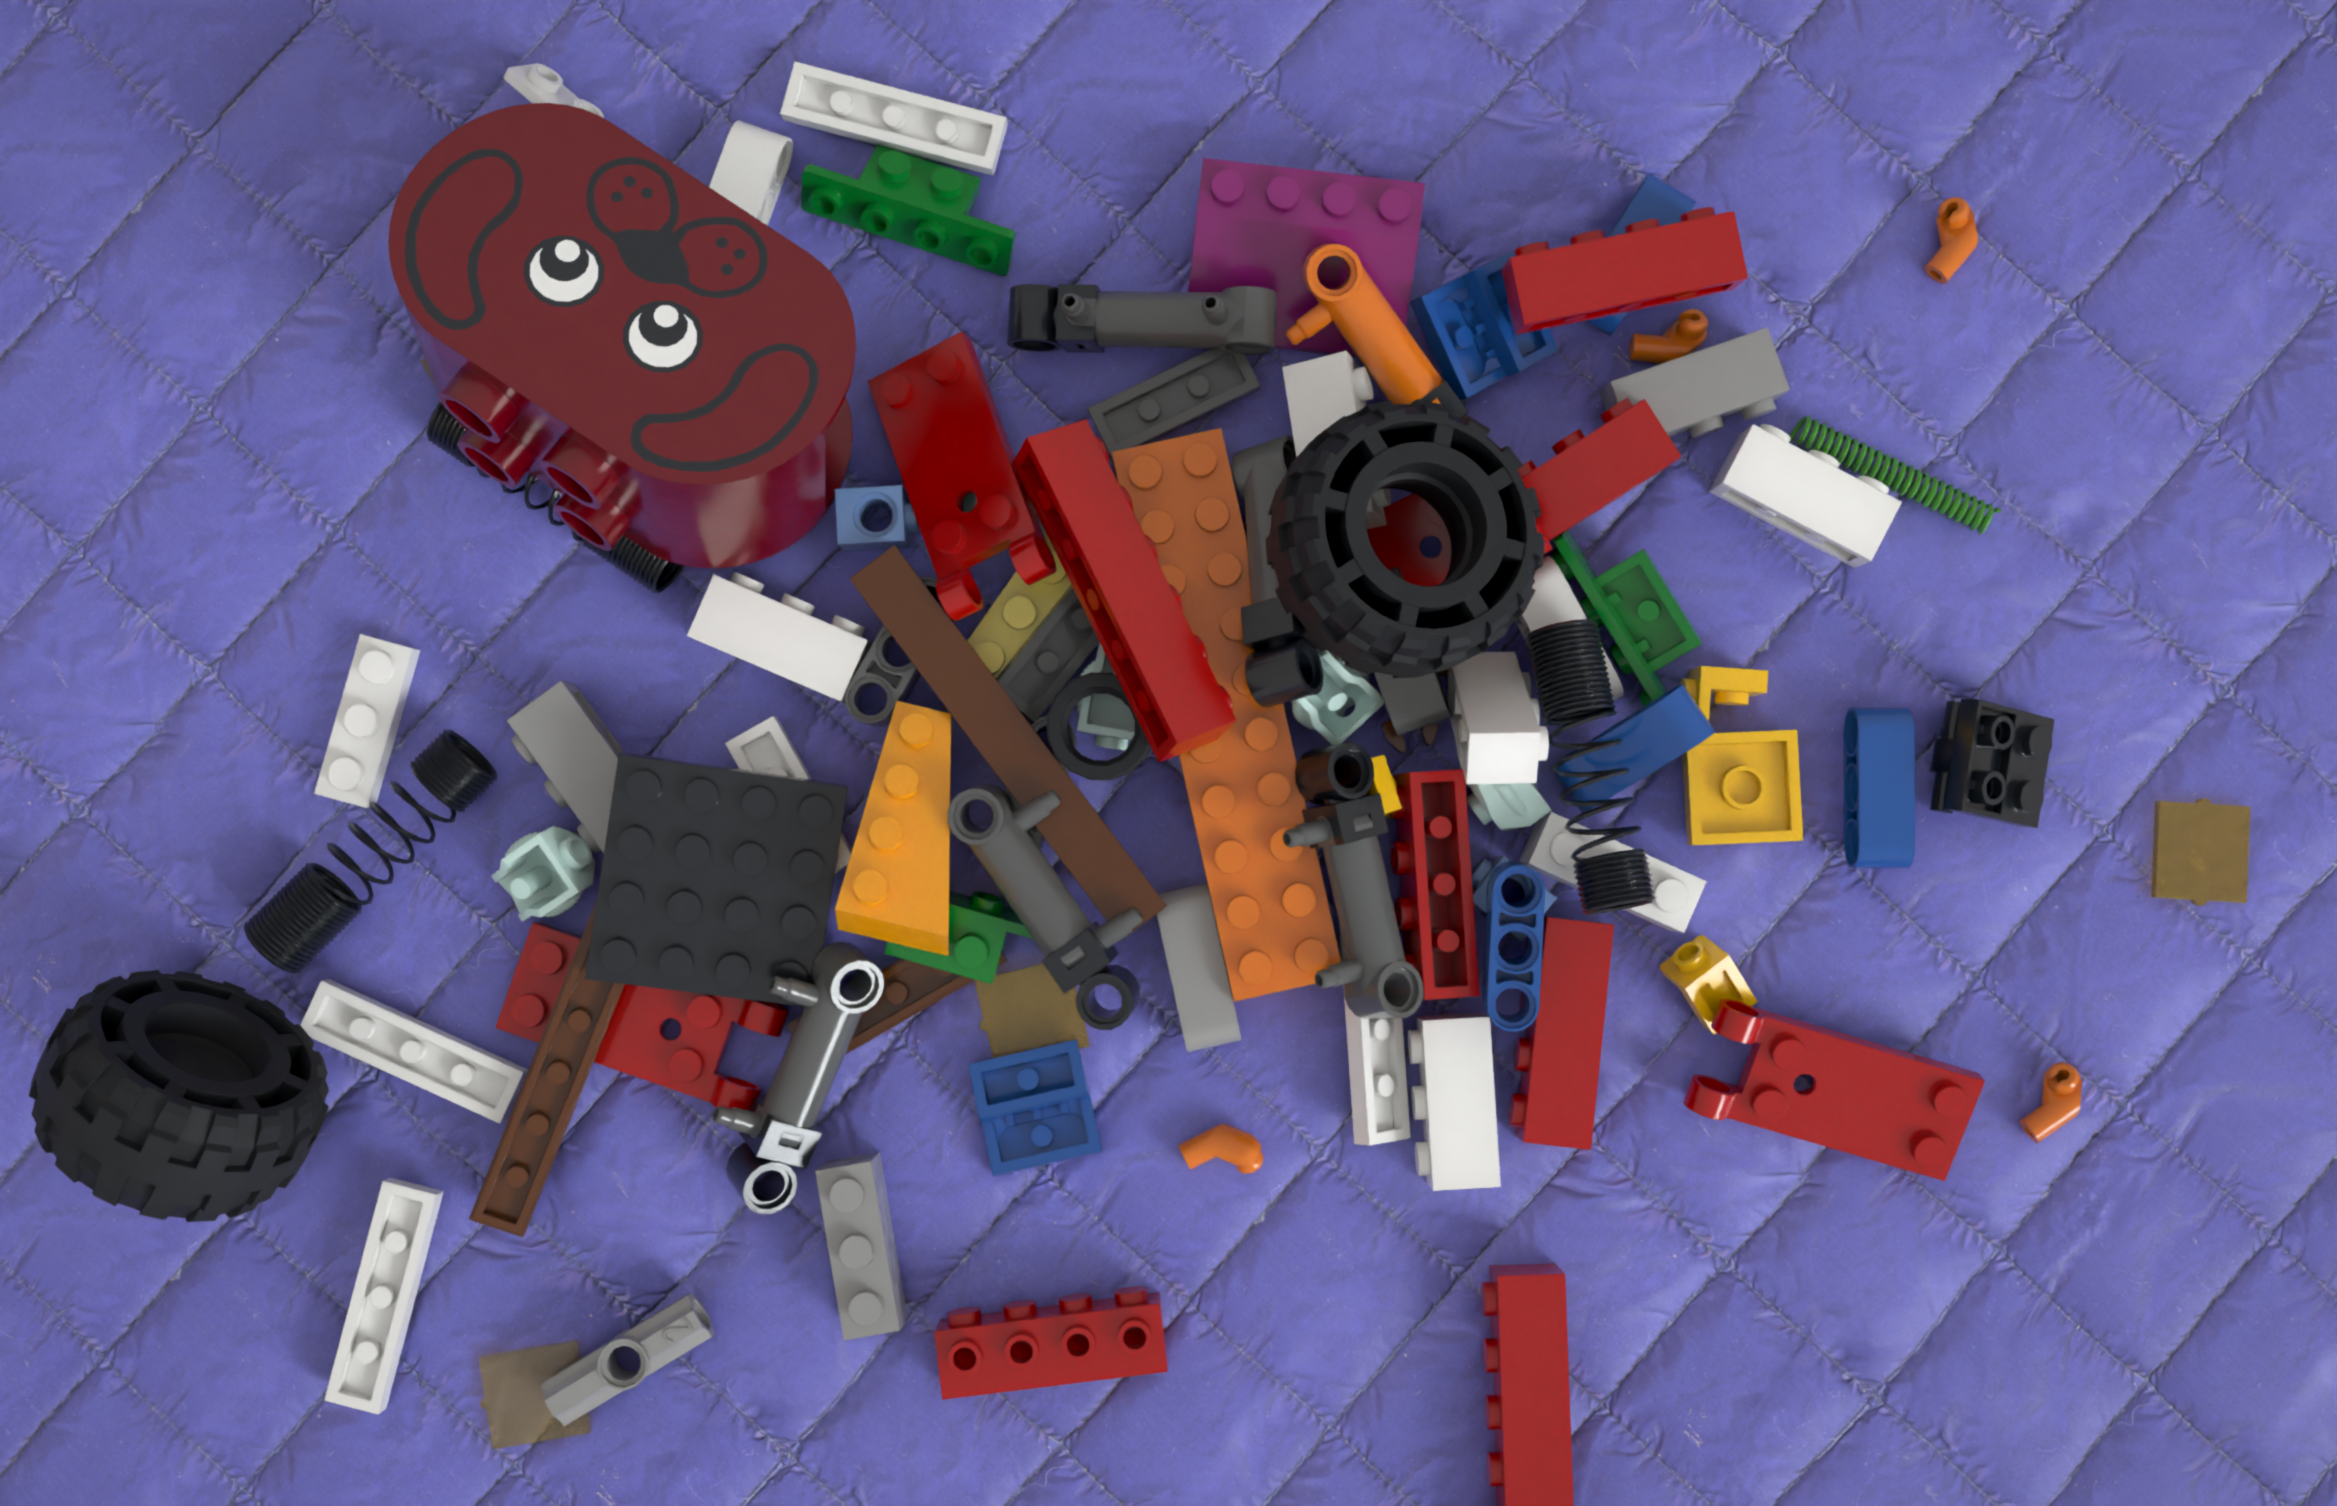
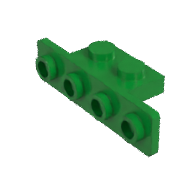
(912, 205)
(1635, 609)
(975, 937)

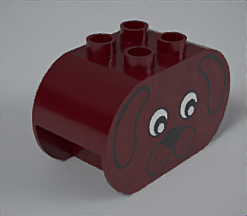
(625, 337)

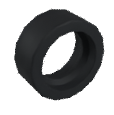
(1061, 744)

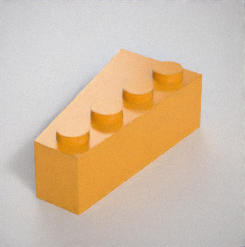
(901, 852)

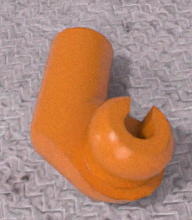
(1956, 237)
(1679, 340)
(2059, 1102)
(1227, 1144)

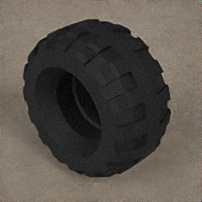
(1341, 585)
(178, 1096)

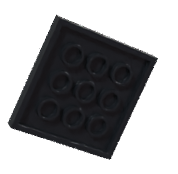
(714, 878)

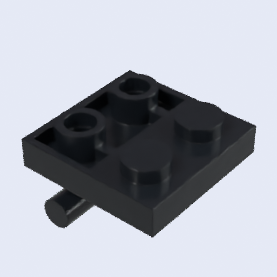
(1991, 762)

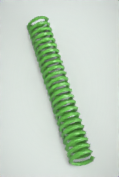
(1898, 480)

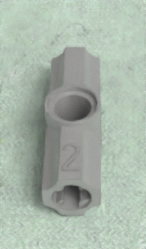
(599, 1375)

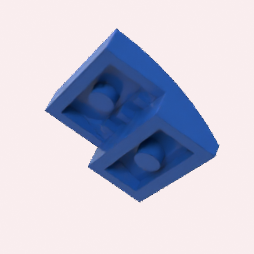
(1474, 332)
(1035, 1108)

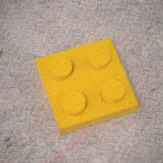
(1743, 788)

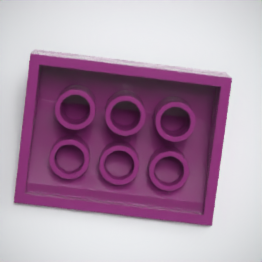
(1266, 219)

